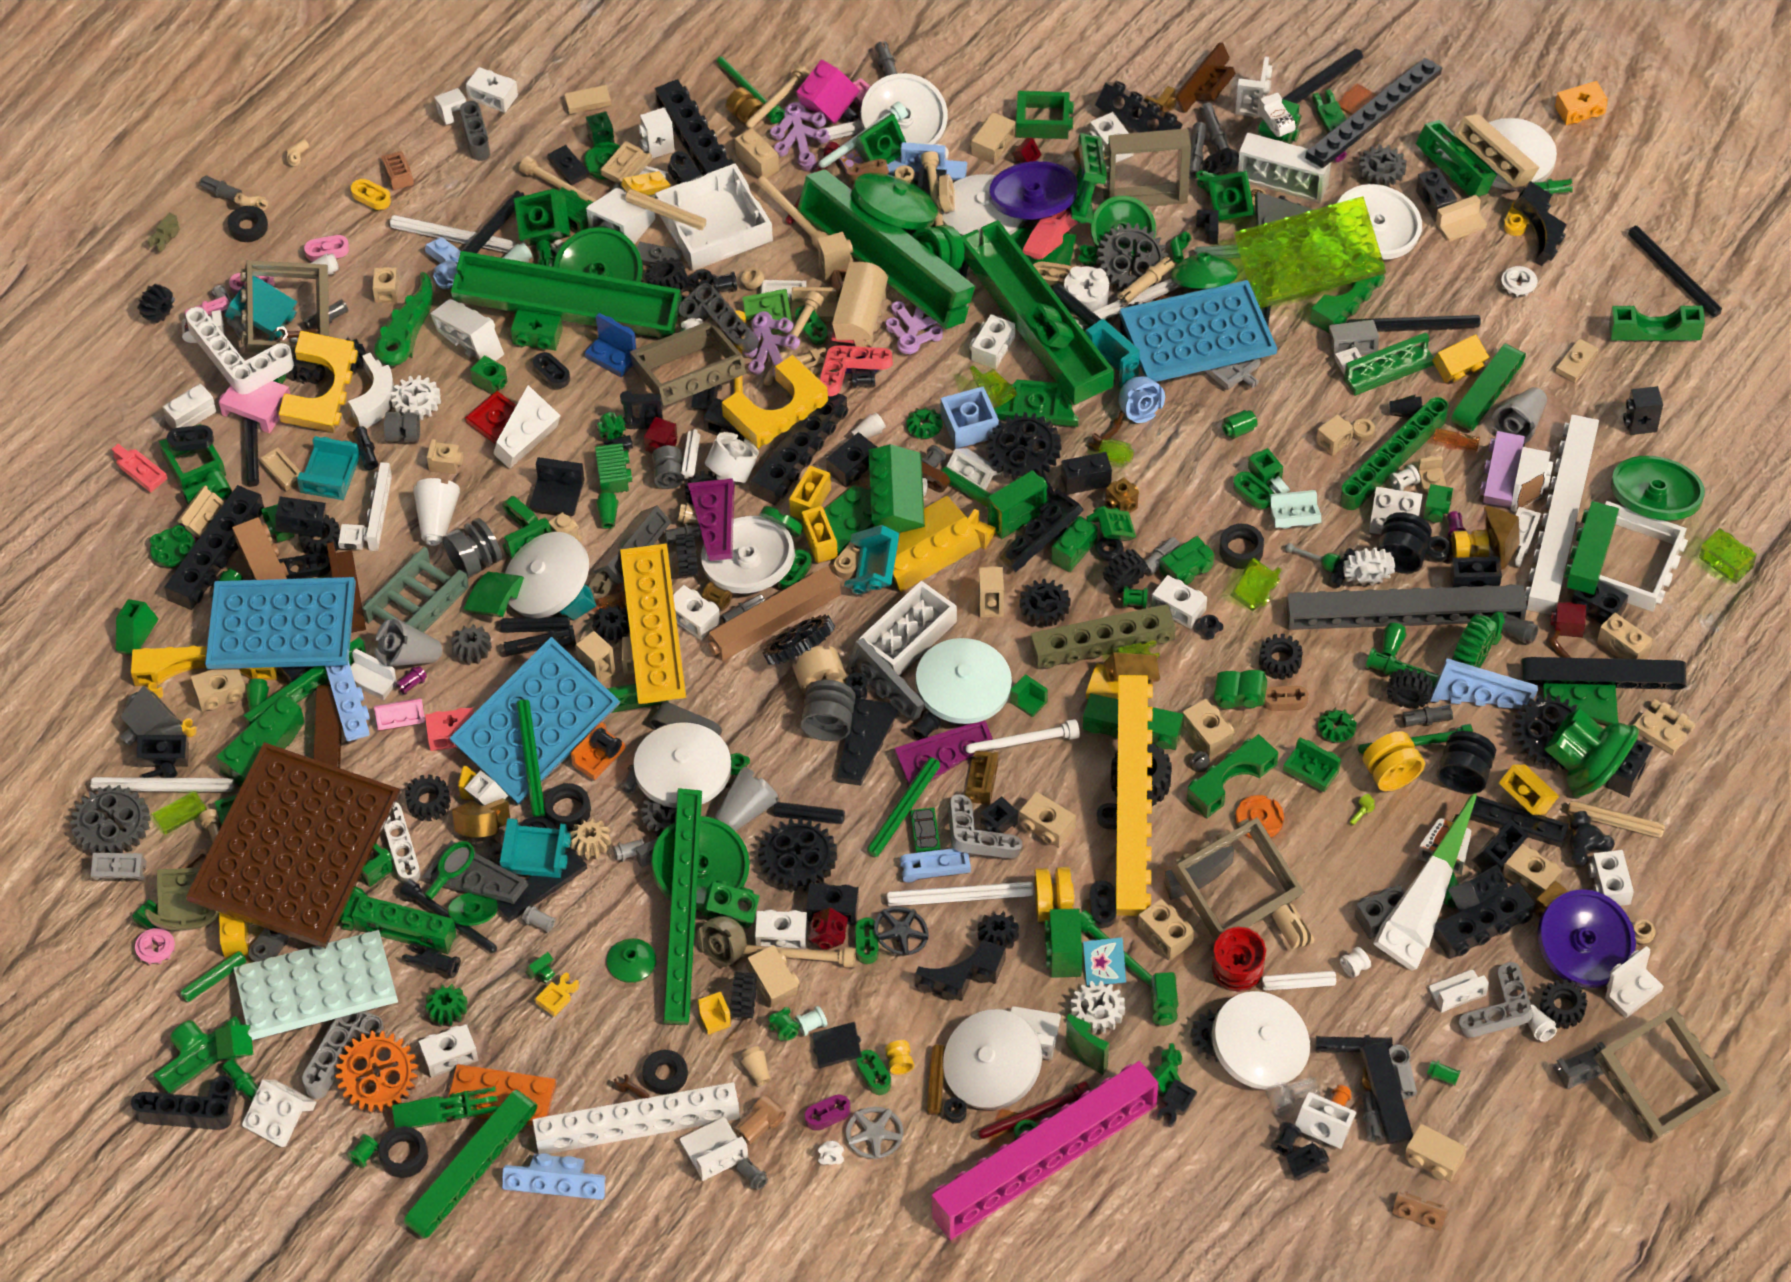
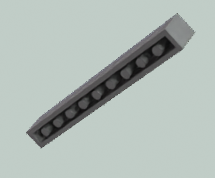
(1402, 606)

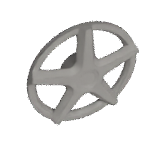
(874, 1132)

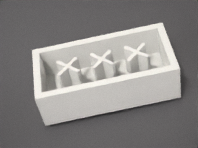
(1282, 168)
(911, 626)

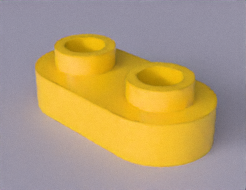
(374, 195)
(1519, 226)

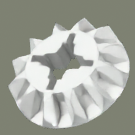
(1510, 278)

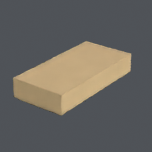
(587, 99)
(280, 468)

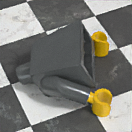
(150, 716)

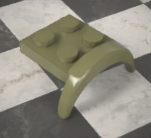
(173, 907)

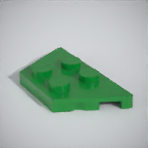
(1041, 398)
(850, 515)

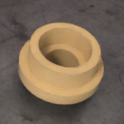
(1645, 926)

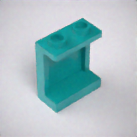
(270, 308)
(1116, 350)
(329, 468)
(875, 559)
(534, 850)

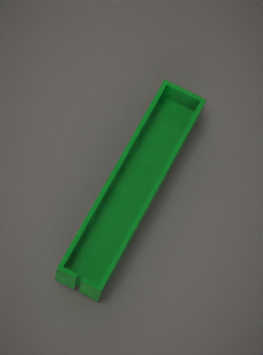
(908, 264)
(1015, 288)
(565, 293)

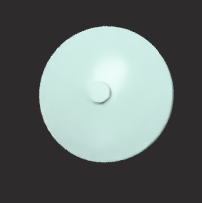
(963, 680)

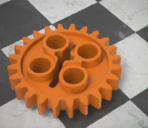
(368, 1050)

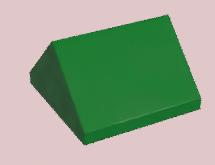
(881, 141)
(1231, 195)

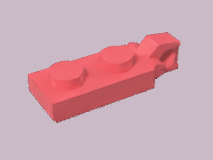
(139, 467)

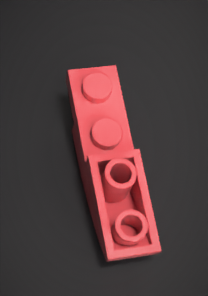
(1048, 234)

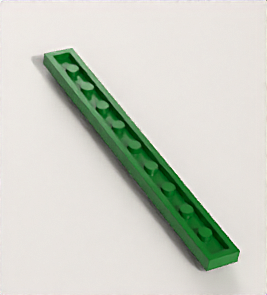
(682, 907)

